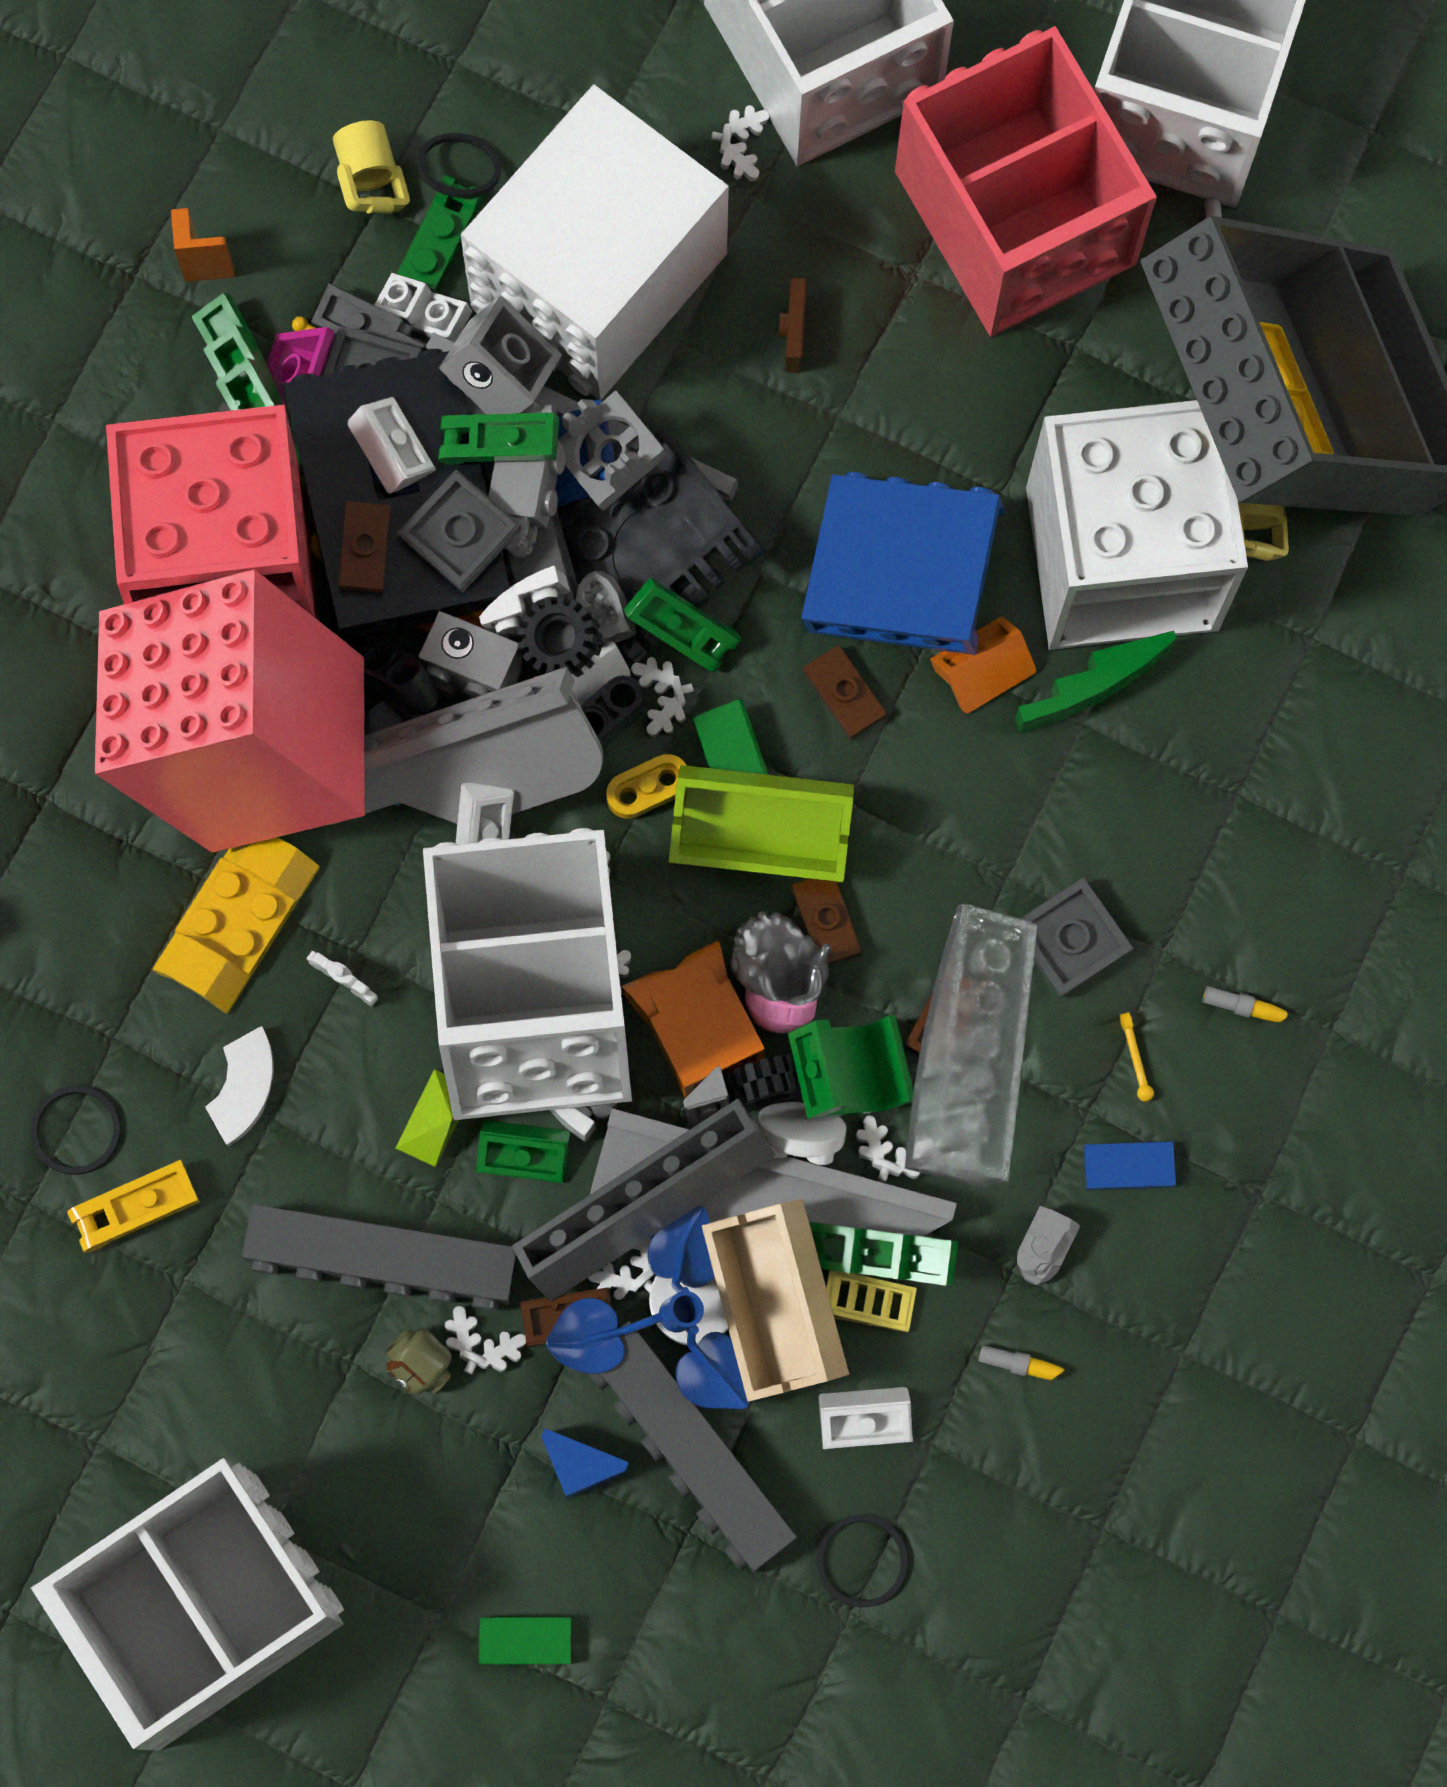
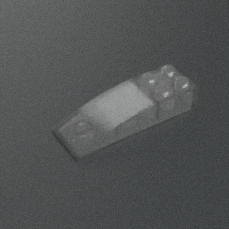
(973, 1050)

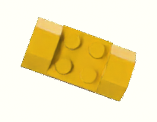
(236, 919)

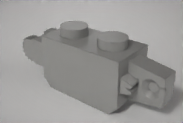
(528, 491)

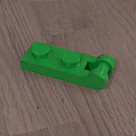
(439, 237)
(499, 437)
(681, 624)

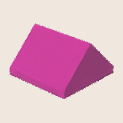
(299, 354)

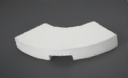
(246, 1086)

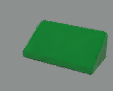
(729, 739)
(523, 1151)

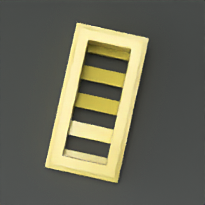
(872, 1285)

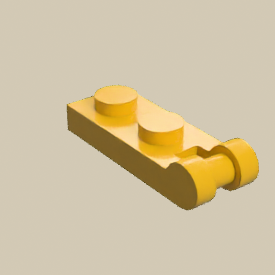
(134, 1205)

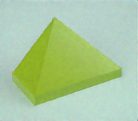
(430, 1123)

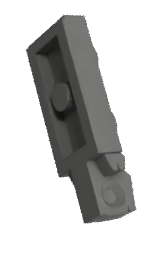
(350, 311)

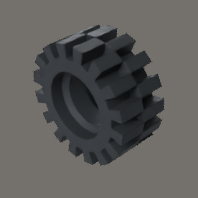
(543, 619)
(763, 1082)

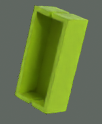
(761, 823)

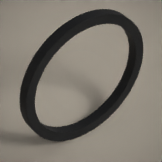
(465, 138)
(51, 1098)
(903, 1554)

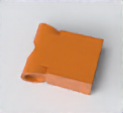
(696, 1017)

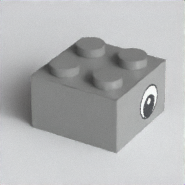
(500, 360)
(469, 658)

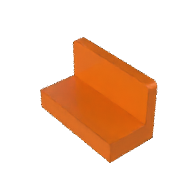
(197, 257)
(998, 665)

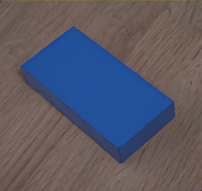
(1129, 1166)

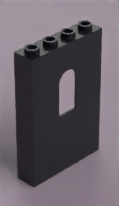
(339, 472)

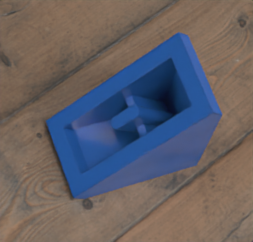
(580, 1465)

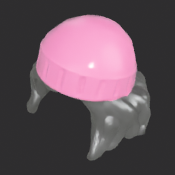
(779, 971)

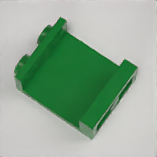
(851, 1068)

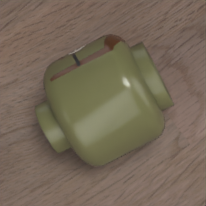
(418, 1361)

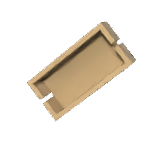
(775, 1300)

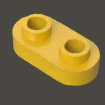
(645, 784)

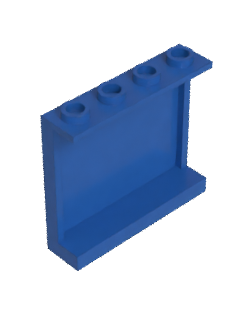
(901, 562)

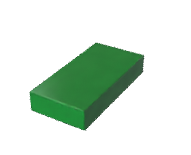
(525, 1640)

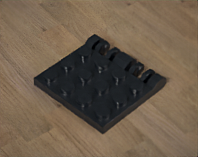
(660, 532)

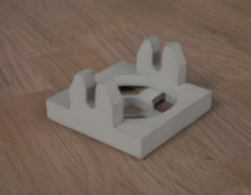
(628, 467)

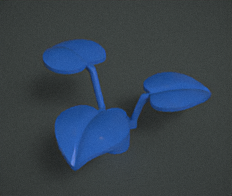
(588, 1334)

